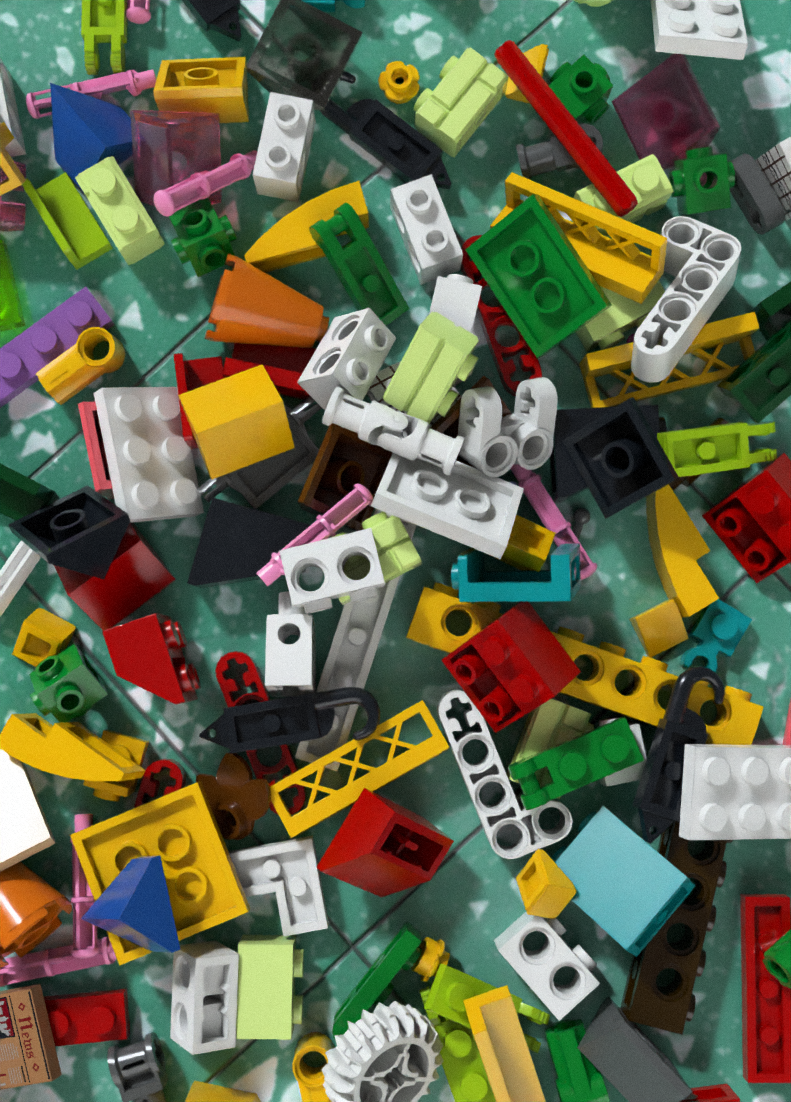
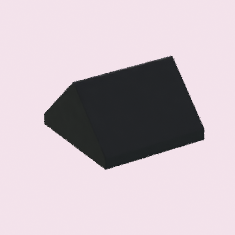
(620, 458)
(75, 532)

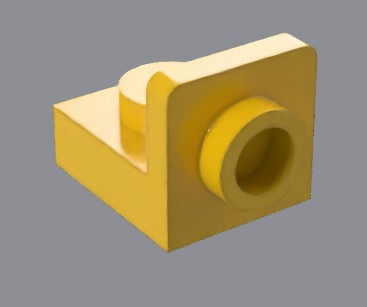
(133, 749)

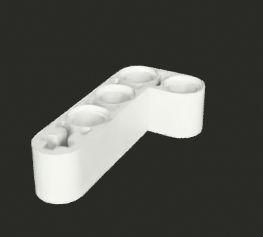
(705, 271)
(491, 770)

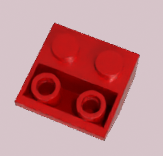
(757, 519)
(152, 657)
(511, 666)
(384, 847)

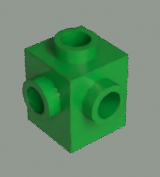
(582, 89)
(716, 183)
(202, 236)
(66, 685)

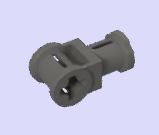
(551, 154)
(139, 1070)

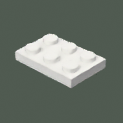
(699, 28)
(147, 453)
(457, 506)
(736, 792)

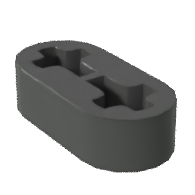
(755, 196)

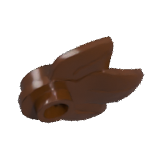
(236, 796)

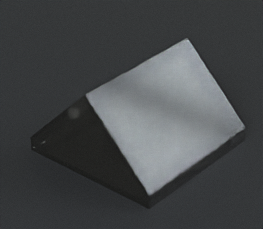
(303, 52)

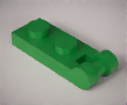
(359, 265)
(577, 762)
(375, 984)

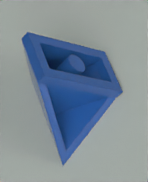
(87, 131)
(138, 907)

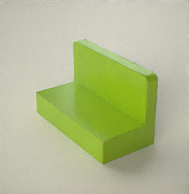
(69, 220)

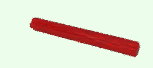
(566, 128)

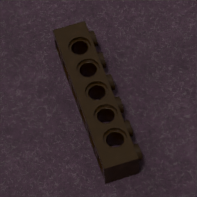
(674, 1004)

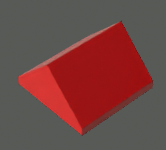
(130, 582)

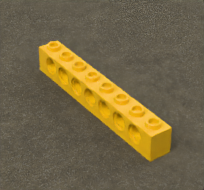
(735, 718)

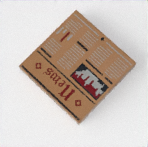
(26, 1039)

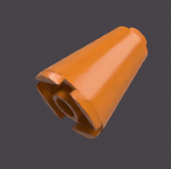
(263, 310)
(27, 910)

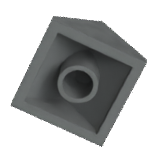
(631, 1058)

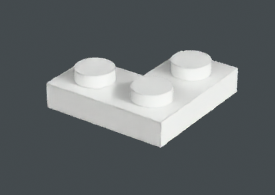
(292, 873)

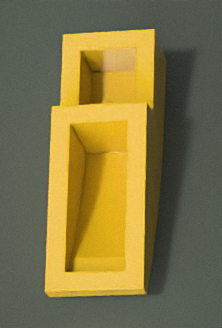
(290, 238)
(675, 549)
(65, 750)

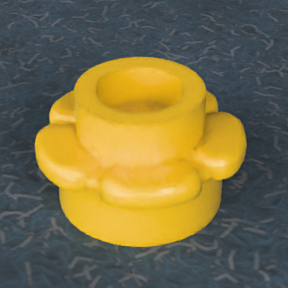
(399, 92)
(430, 958)

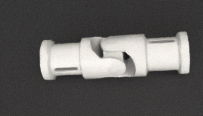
(385, 427)

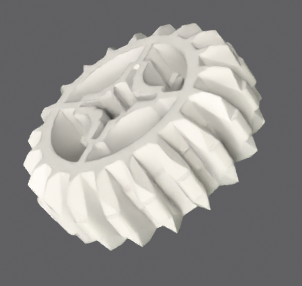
(384, 1057)

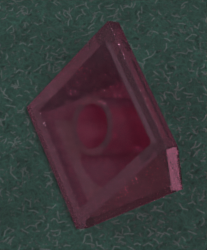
(667, 112)
(172, 148)

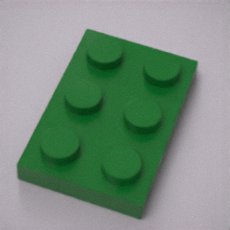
(538, 276)

